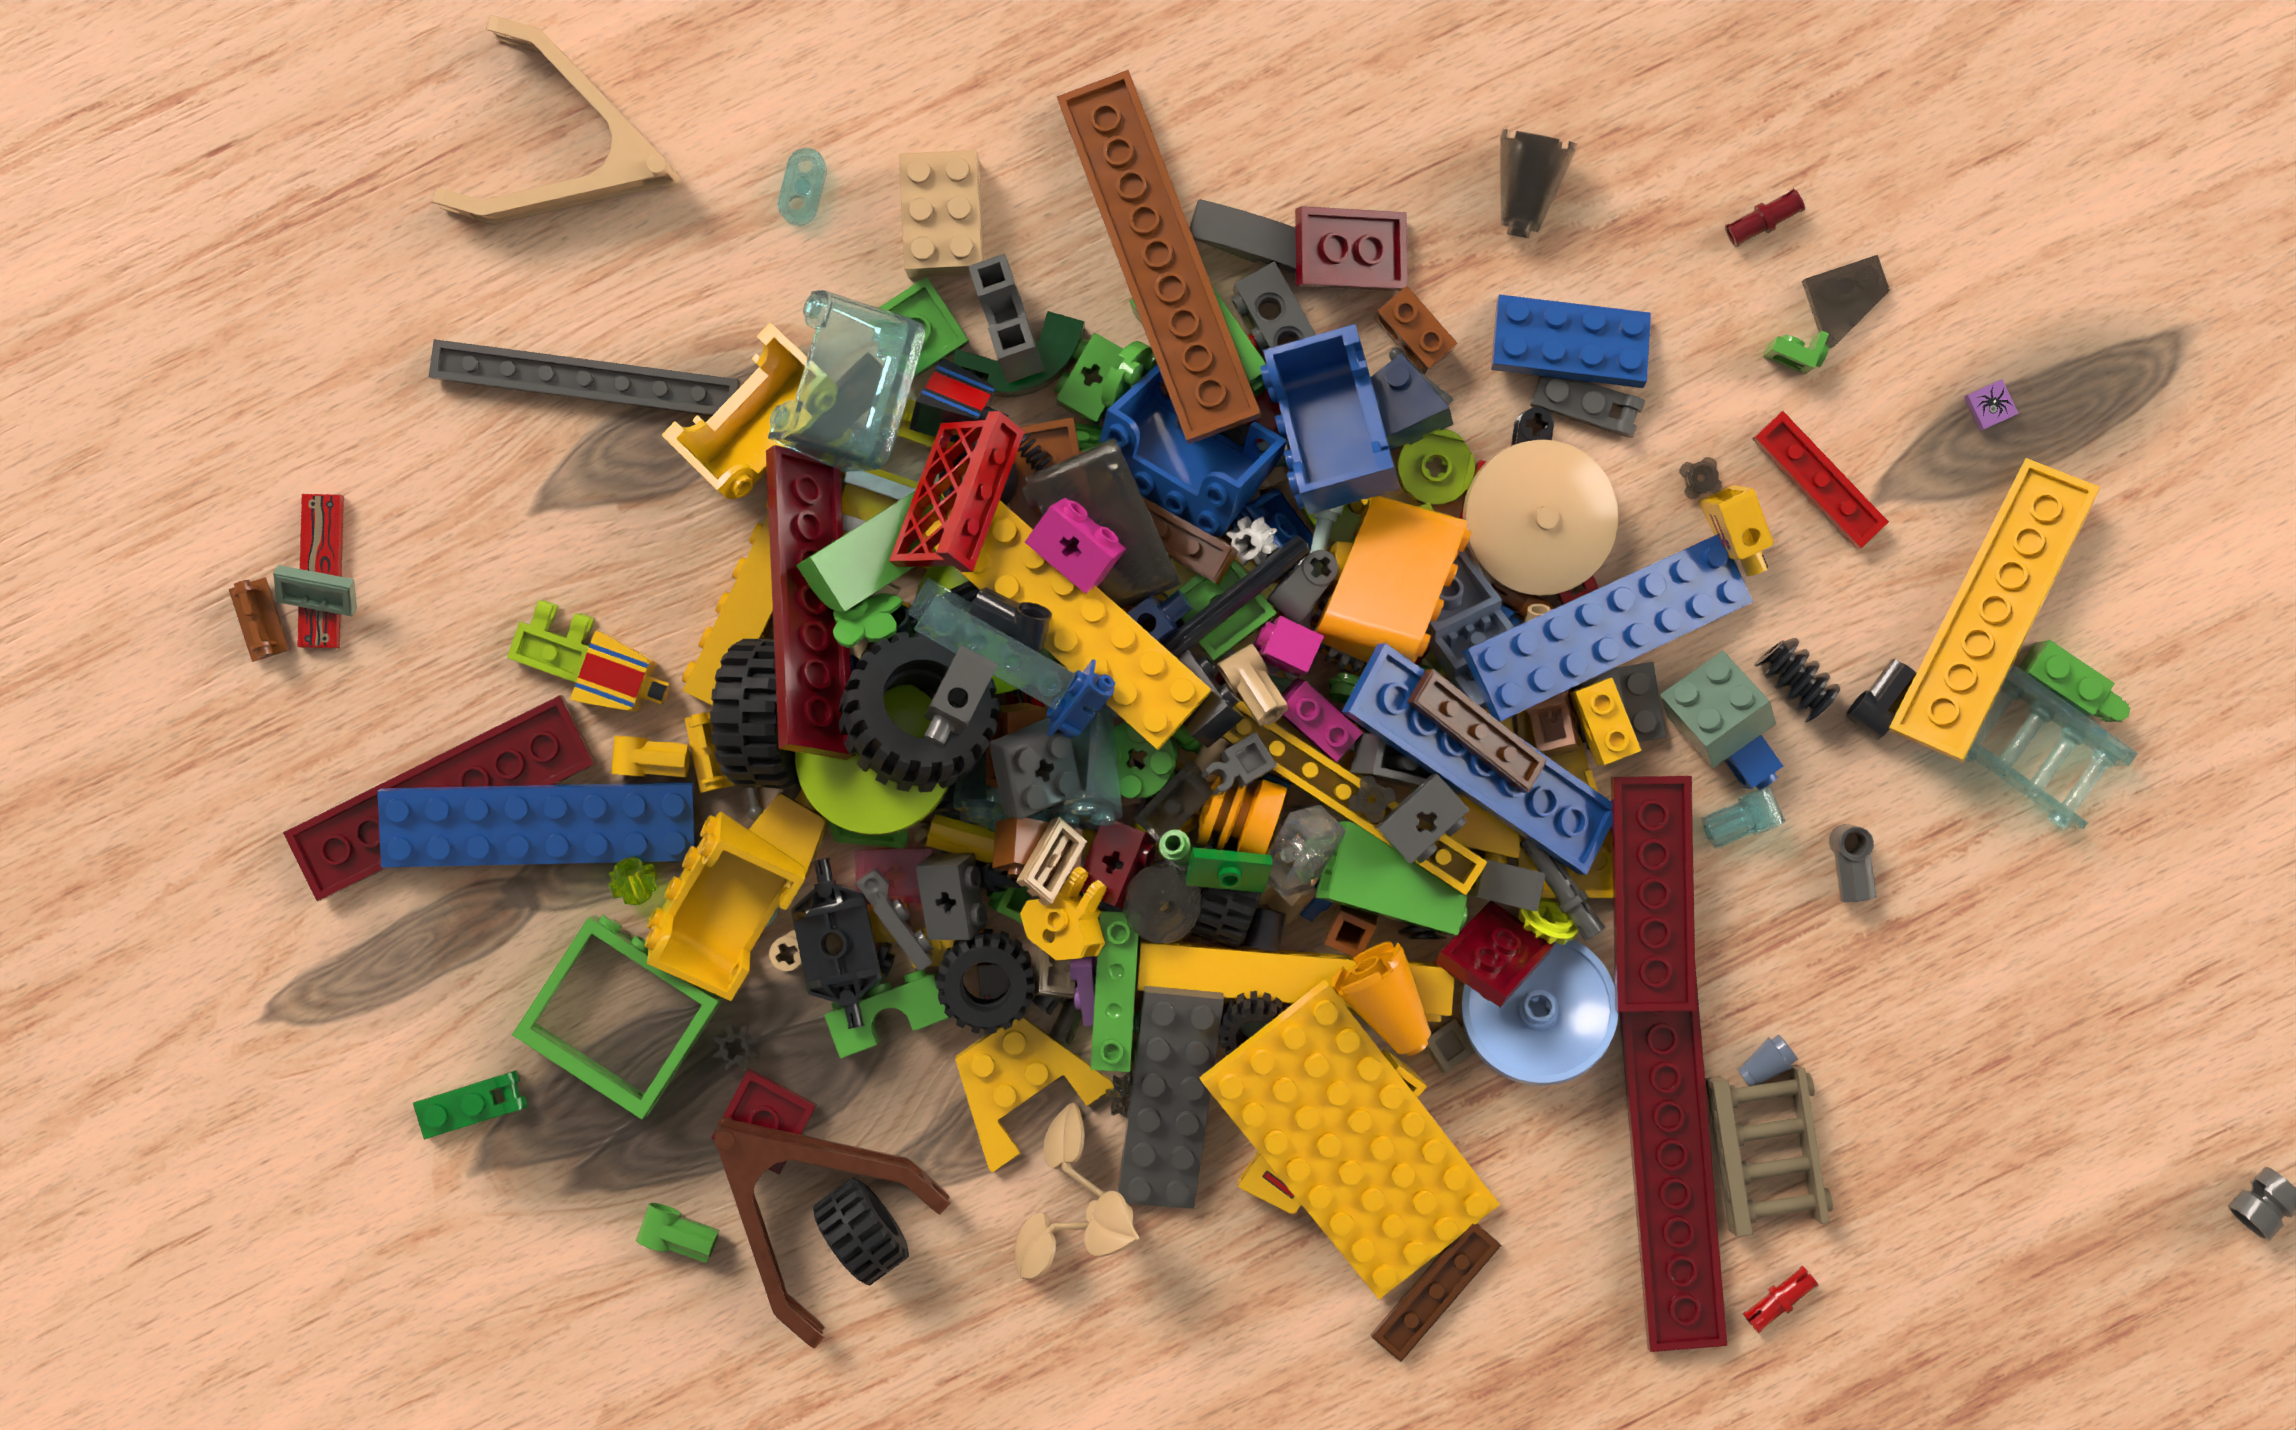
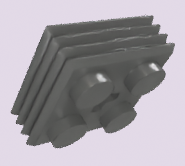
(1033, 769)

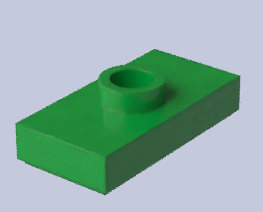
(1228, 870)

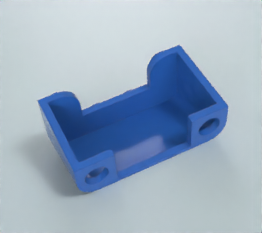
(1197, 481)

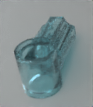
(1752, 814)

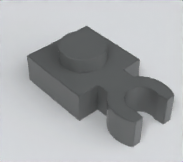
(1242, 761)

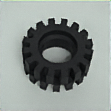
(1243, 1012)

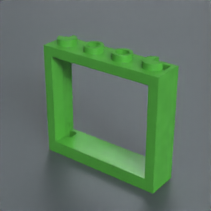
(581, 1065)

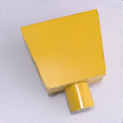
(793, 828)

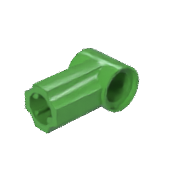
(667, 1230)

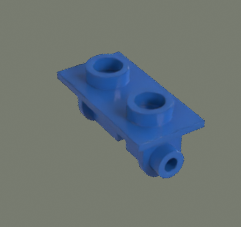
(1086, 689)

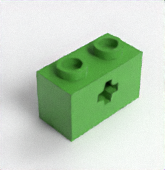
(1072, 389)

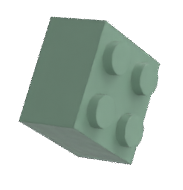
(1718, 709)

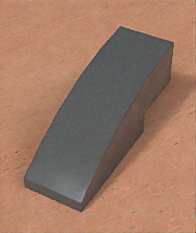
(1245, 234)

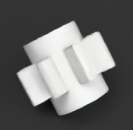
(1253, 540)

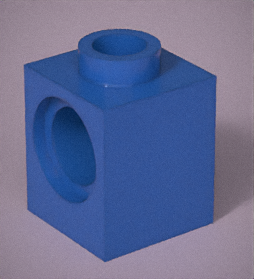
(1755, 764)

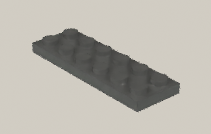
(1168, 1098)

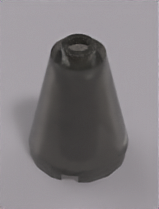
(1530, 178)

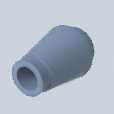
(1768, 1061)

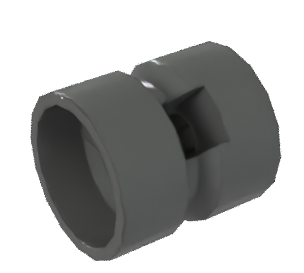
(2265, 1204)

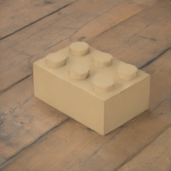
(940, 212)

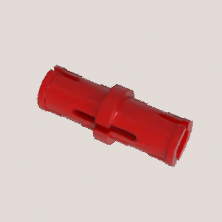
(1780, 1299)

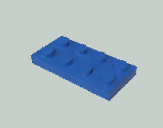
(1571, 341)

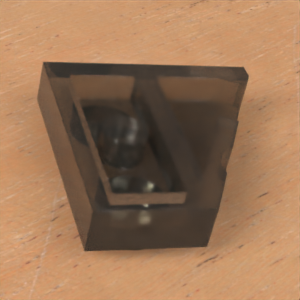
(1845, 296)

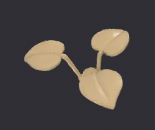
(1108, 1217)

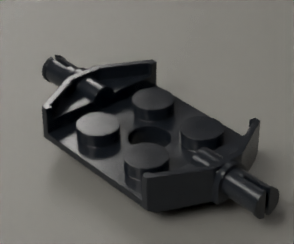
(856, 968)

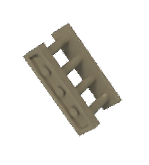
(1732, 1135)

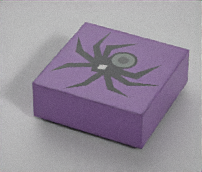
(1991, 405)

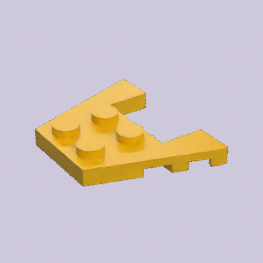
(1011, 1068)

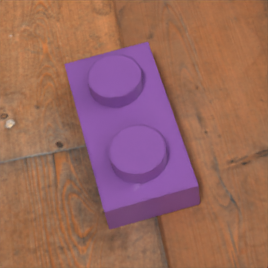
(1084, 972)

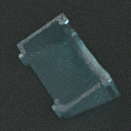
(850, 384)

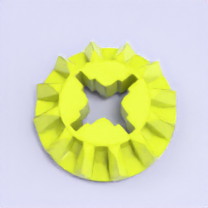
(1554, 924)

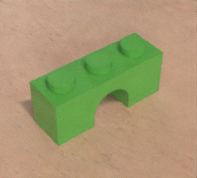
(915, 998)

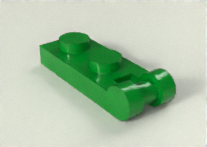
(468, 1105)

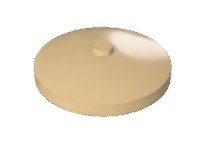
(1540, 517)

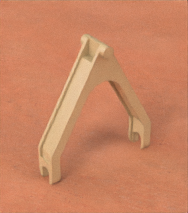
(628, 169)

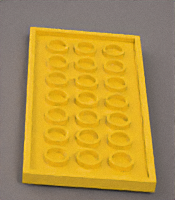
(1350, 1139)

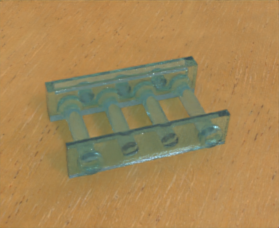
(947, 621)
(2076, 730)

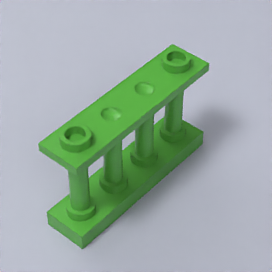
(1114, 995)

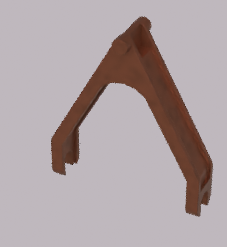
(752, 1149)

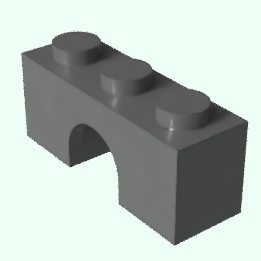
(1006, 318)

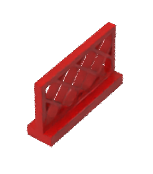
(971, 502)

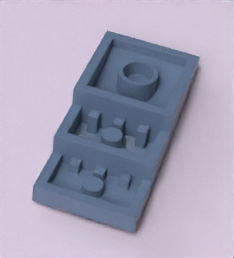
(1467, 618)

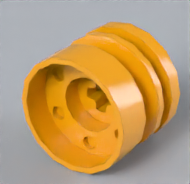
(1242, 816)

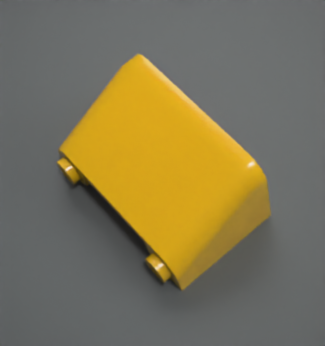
(734, 441)

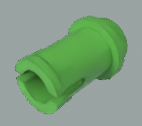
(1176, 847)

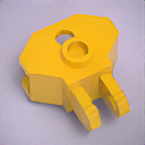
(1069, 921)

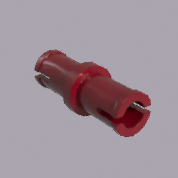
(1765, 217)

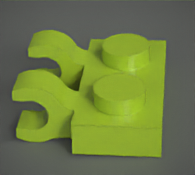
(550, 651)

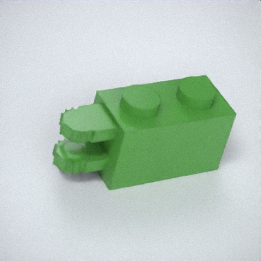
(2074, 682)

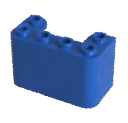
(1329, 420)

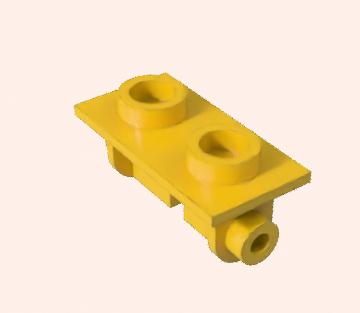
(703, 753)

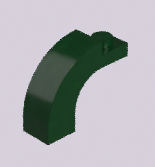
(1056, 349)

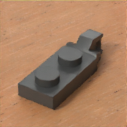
(895, 918)

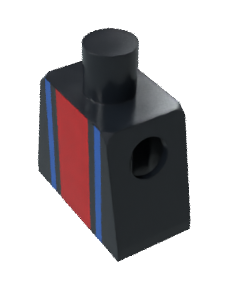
(951, 397)

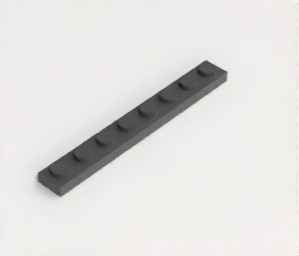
(580, 378)

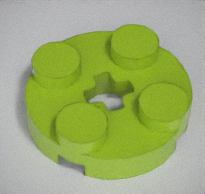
(1447, 486)

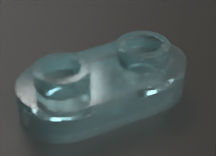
(802, 185)

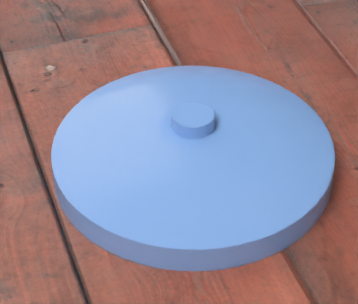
(1551, 1024)

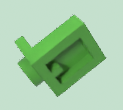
(1792, 353)

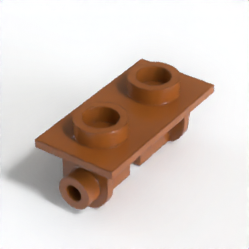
(258, 618)

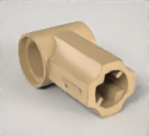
(1249, 677)

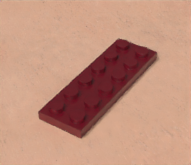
(1653, 893)

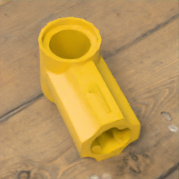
(640, 757)

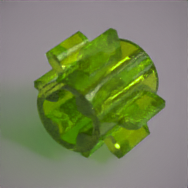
(633, 881)

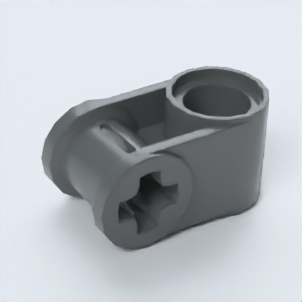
(1300, 589)

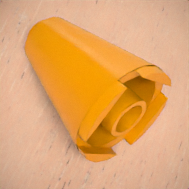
(1385, 997)

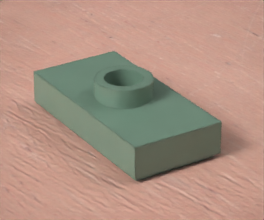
(315, 590)

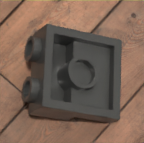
(1639, 697)

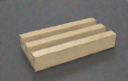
(1040, 852)

